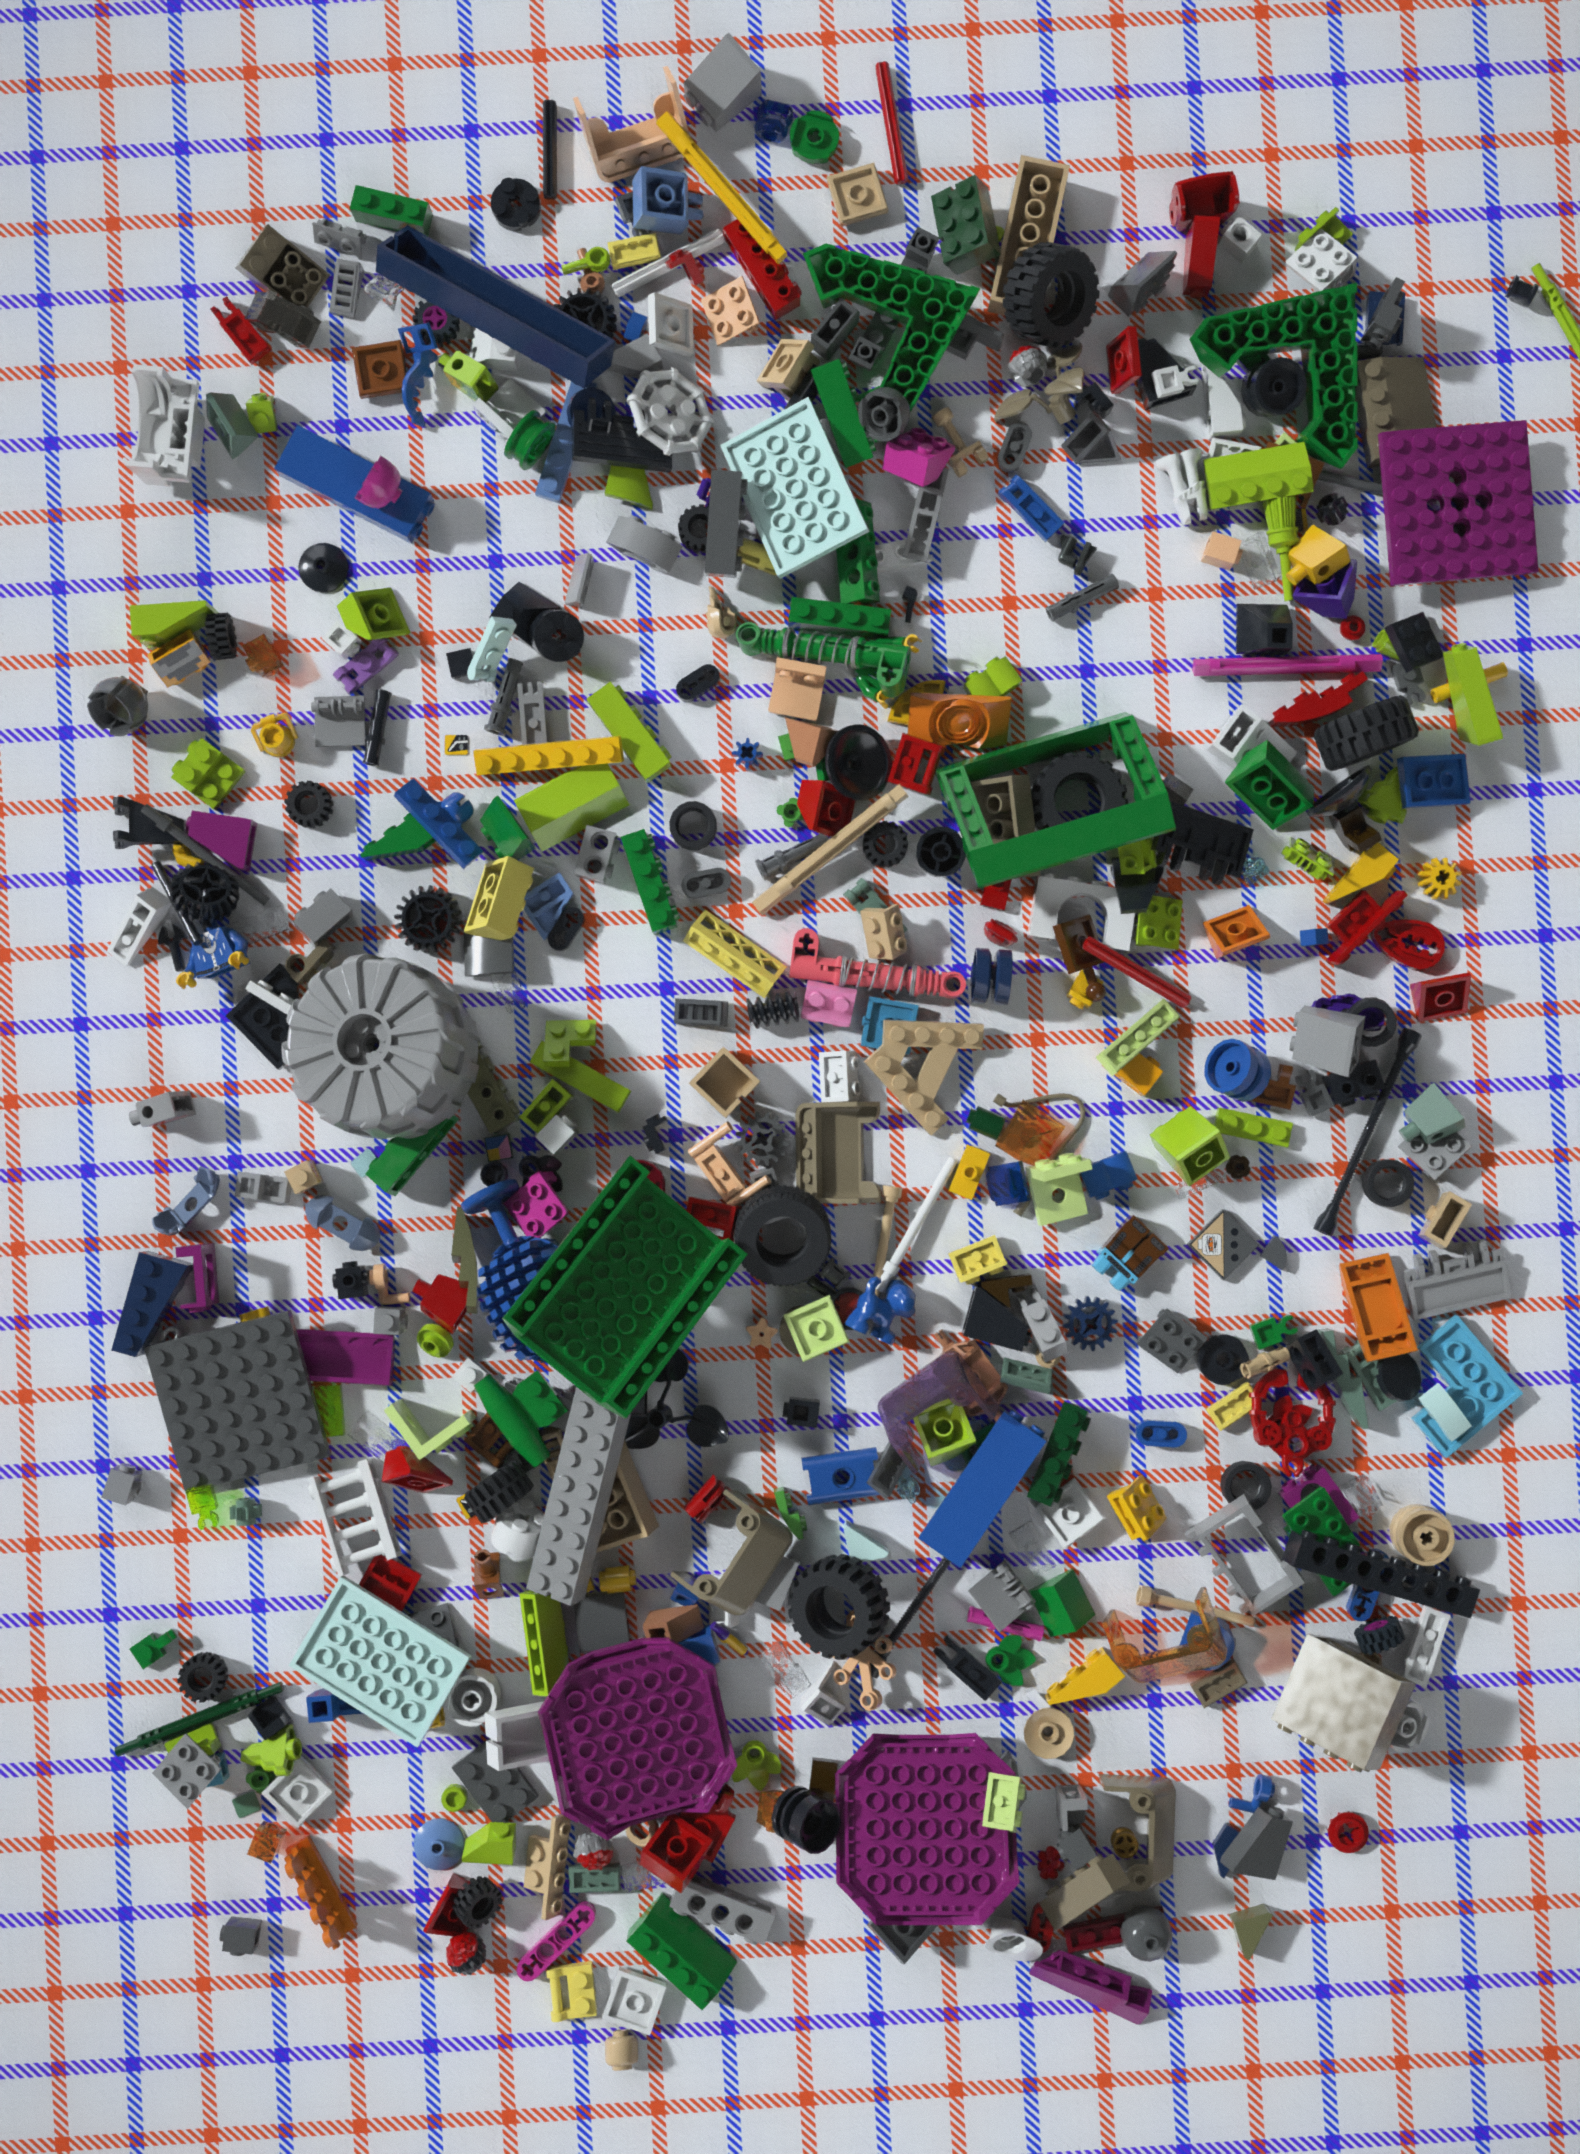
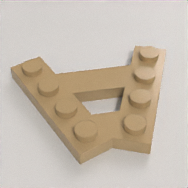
(944, 1041)

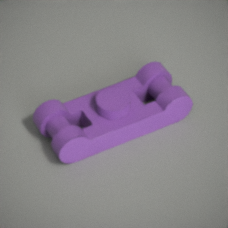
(365, 665)

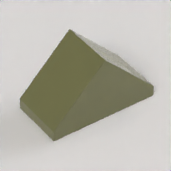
(1250, 1926)

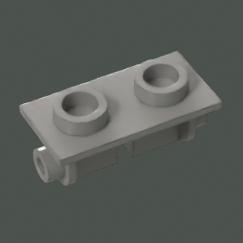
(330, 235)

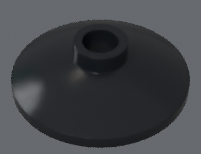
(329, 577)

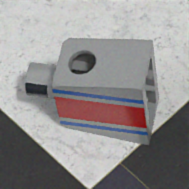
(163, 1109)

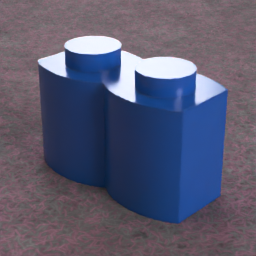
(1109, 1174)

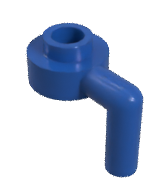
(1262, 1791)

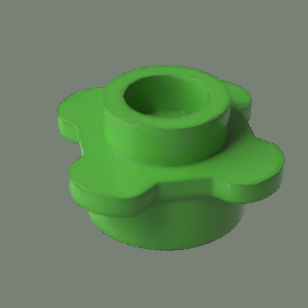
(783, 810)
(257, 1784)

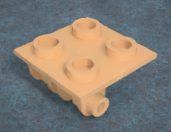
(730, 311)

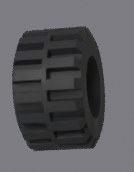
(498, 1491)

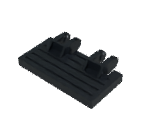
(614, 441)
(1206, 841)

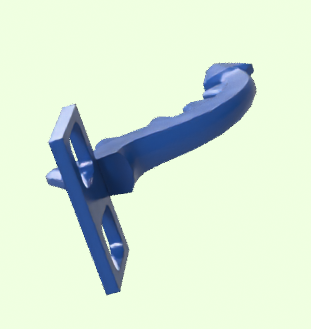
(420, 368)

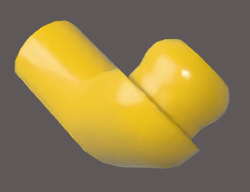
(183, 856)

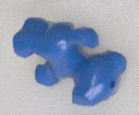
(897, 1302)

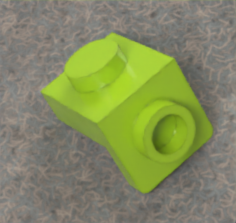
(262, 413)

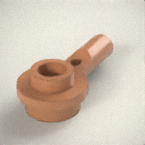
(590, 279)

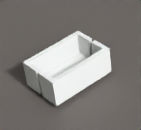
(515, 1737)

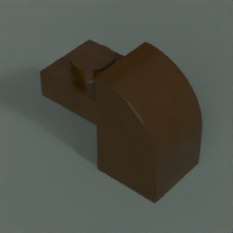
(1354, 830)

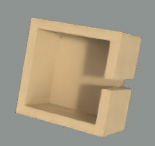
(724, 1082)

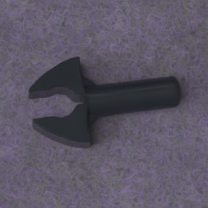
(174, 945)

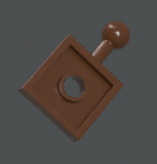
(1077, 958)

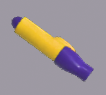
(726, 1637)

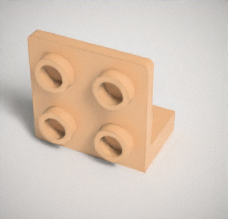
(797, 689)

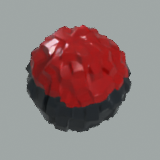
(466, 1953)

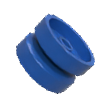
(1237, 1070)

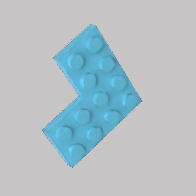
(1473, 1378)

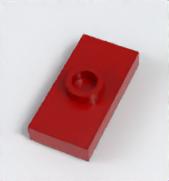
(996, 895)

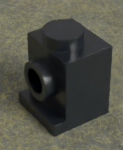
(808, 1419)

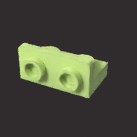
(1003, 1802)

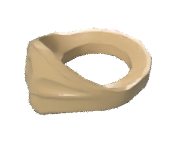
(653, 1827)

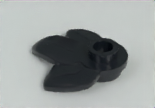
(543, 1164)

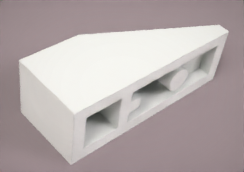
(1221, 407)
(139, 924)

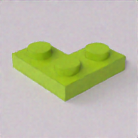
(562, 1035)

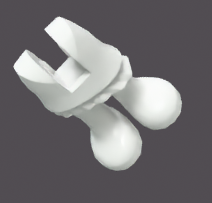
(1195, 494)

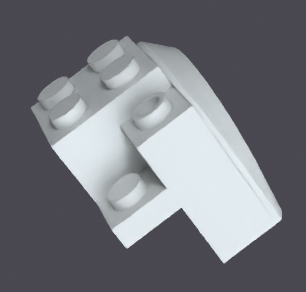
(167, 428)

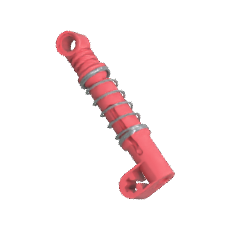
(866, 974)

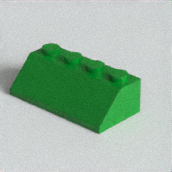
(681, 1951)

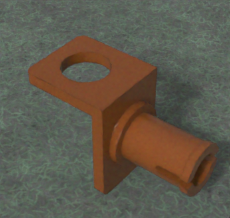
(487, 1574)

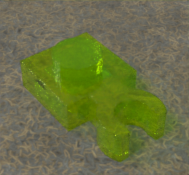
(202, 1501)

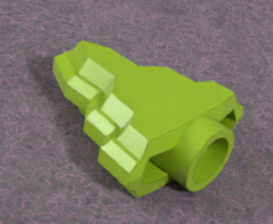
(1384, 800)
(275, 1753)

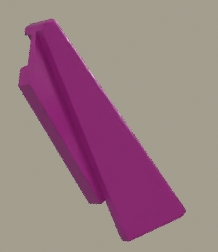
(1095, 1985)

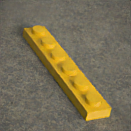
(548, 755)

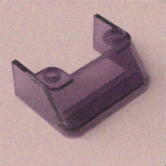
(941, 1377)

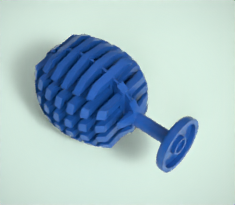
(513, 1264)

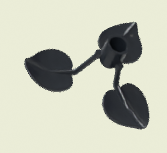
(705, 1427)

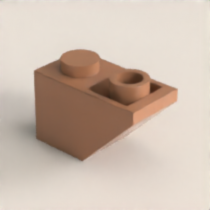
(673, 1622)

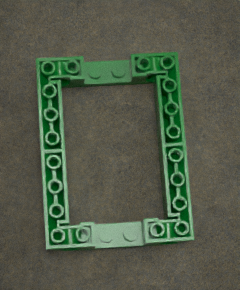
(1071, 840)

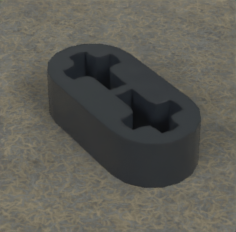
(695, 677)
(561, 925)

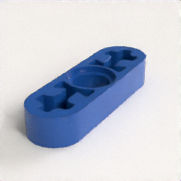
(1369, 1605)

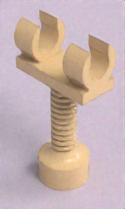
(943, 418)

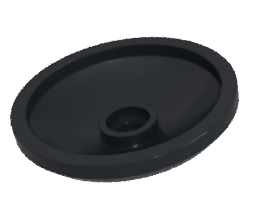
(868, 758)
(1343, 795)

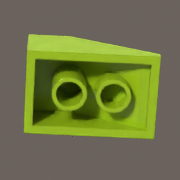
(162, 622)

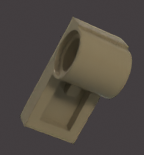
(321, 954)

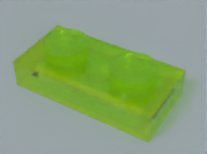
(330, 1406)

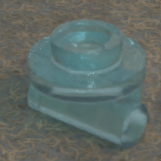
(1253, 870)

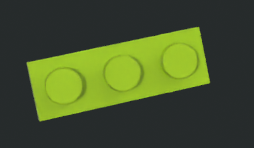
(1253, 1127)

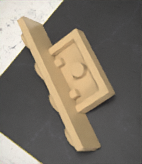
(547, 1865)

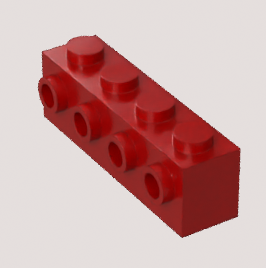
(764, 273)

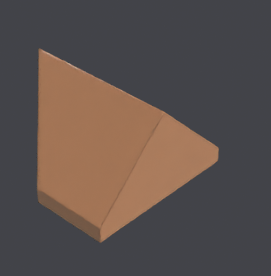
(809, 740)

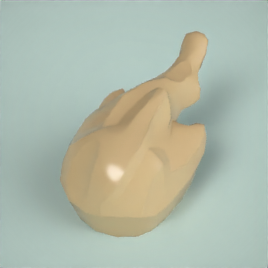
(720, 622)

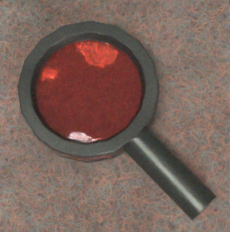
(844, 1299)

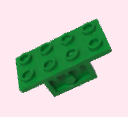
(1321, 1516)

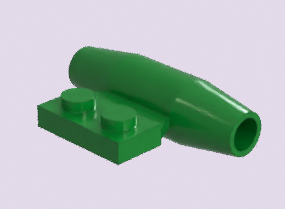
(521, 1413)

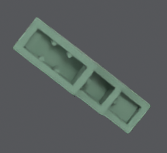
(1347, 1386)

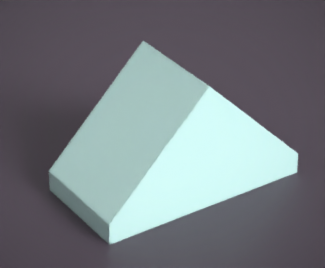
(862, 1545)

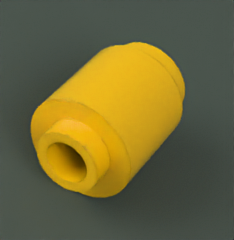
(617, 1579)

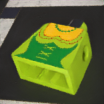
(468, 376)

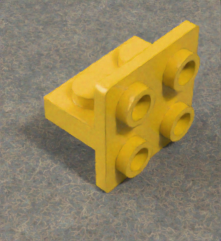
(1137, 1509)

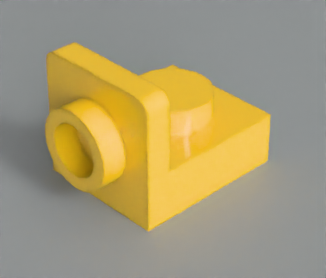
(1077, 992)

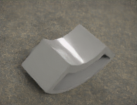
(644, 543)

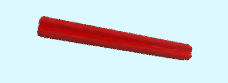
(891, 123)
(1136, 972)

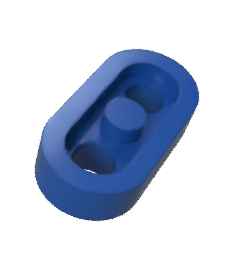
(1160, 1433)

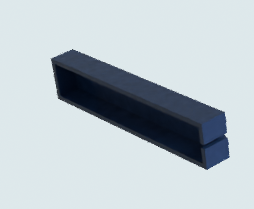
(495, 306)

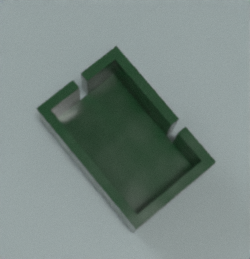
(966, 225)

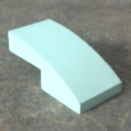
(1445, 1412)

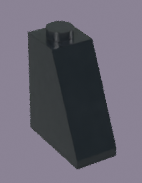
(1152, 358)
(993, 1323)

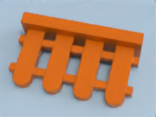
(320, 1891)

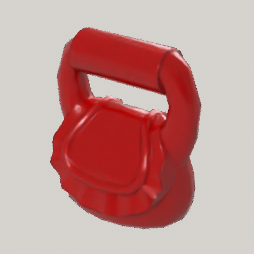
(1000, 933)

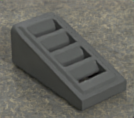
(722, 1013)

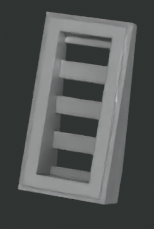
(339, 276)

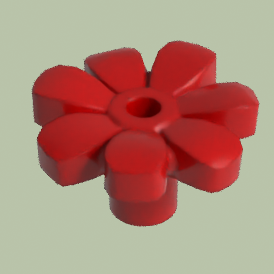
(1050, 1863)

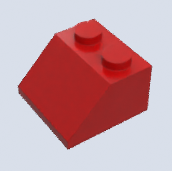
(675, 1852)

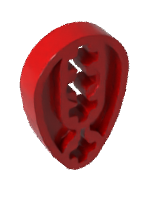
(1416, 930)

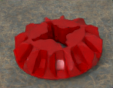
(1358, 1834)

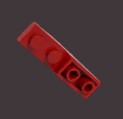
(1313, 708)

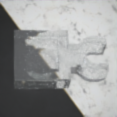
(506, 986)

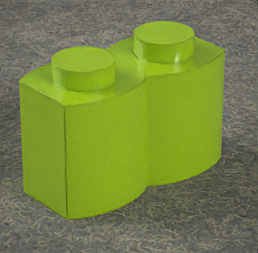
(996, 680)

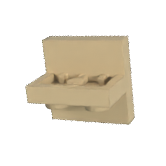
(788, 366)

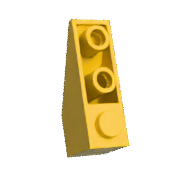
(1091, 1678)

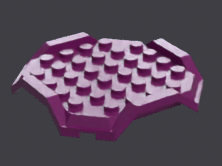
(636, 1735)
(915, 1831)

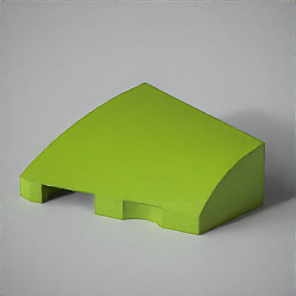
(629, 485)

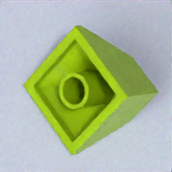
(373, 614)
(944, 1431)

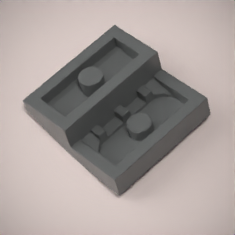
(487, 956)
(601, 1621)

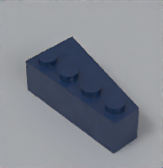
(149, 1298)

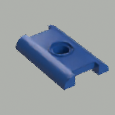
(823, 1471)

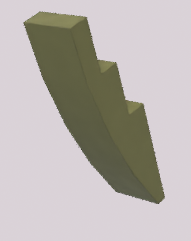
(464, 1253)

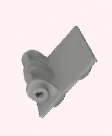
(339, 721)
(1435, 1157)
(1002, 1596)
(187, 1770)

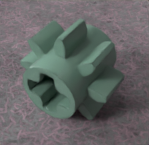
(245, 1511)

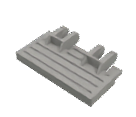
(1461, 1284)

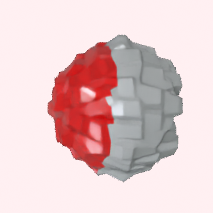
(1028, 365)
(593, 1851)

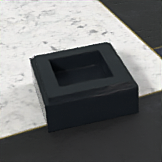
(459, 662)

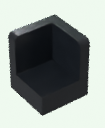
(269, 1717)

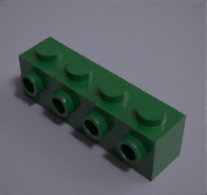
(1058, 1453)

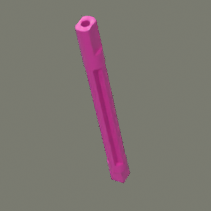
(1287, 665)

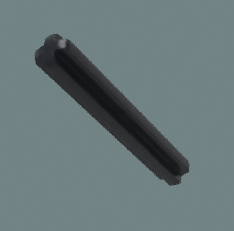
(549, 149)

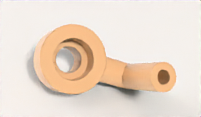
(379, 1278)

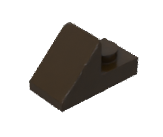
(999, 1286)

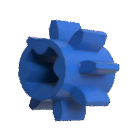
(747, 747)

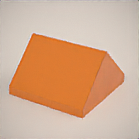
(1235, 931)

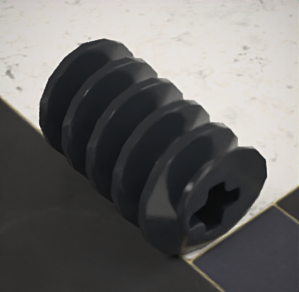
(773, 1010)

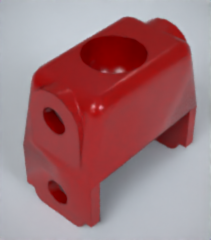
(1203, 196)

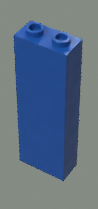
(339, 475)
(983, 1487)

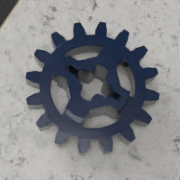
(1097, 1313)

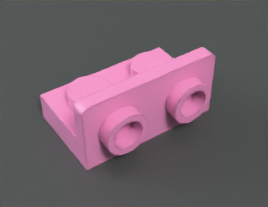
(828, 1003)

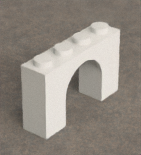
(1053, 892)

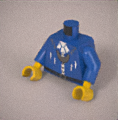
(218, 954)

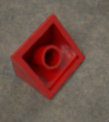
(1441, 997)
(443, 1919)

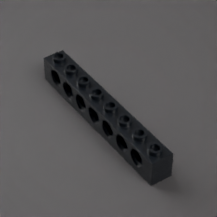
(1459, 1600)

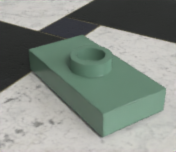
(1026, 1375)
(605, 1880)

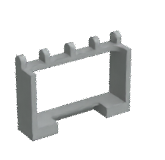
(1221, 1517)

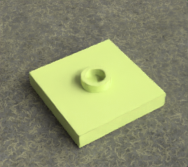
(816, 1328)

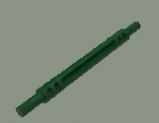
(199, 1719)

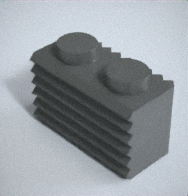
(834, 329)

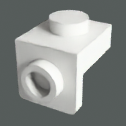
(342, 640)

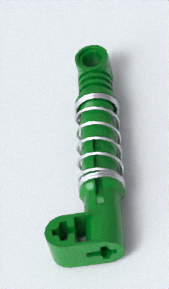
(853, 652)

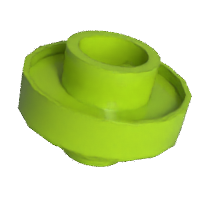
(435, 1340)

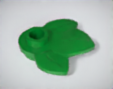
(1013, 1660)

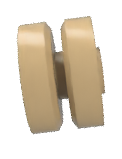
(1435, 1542)

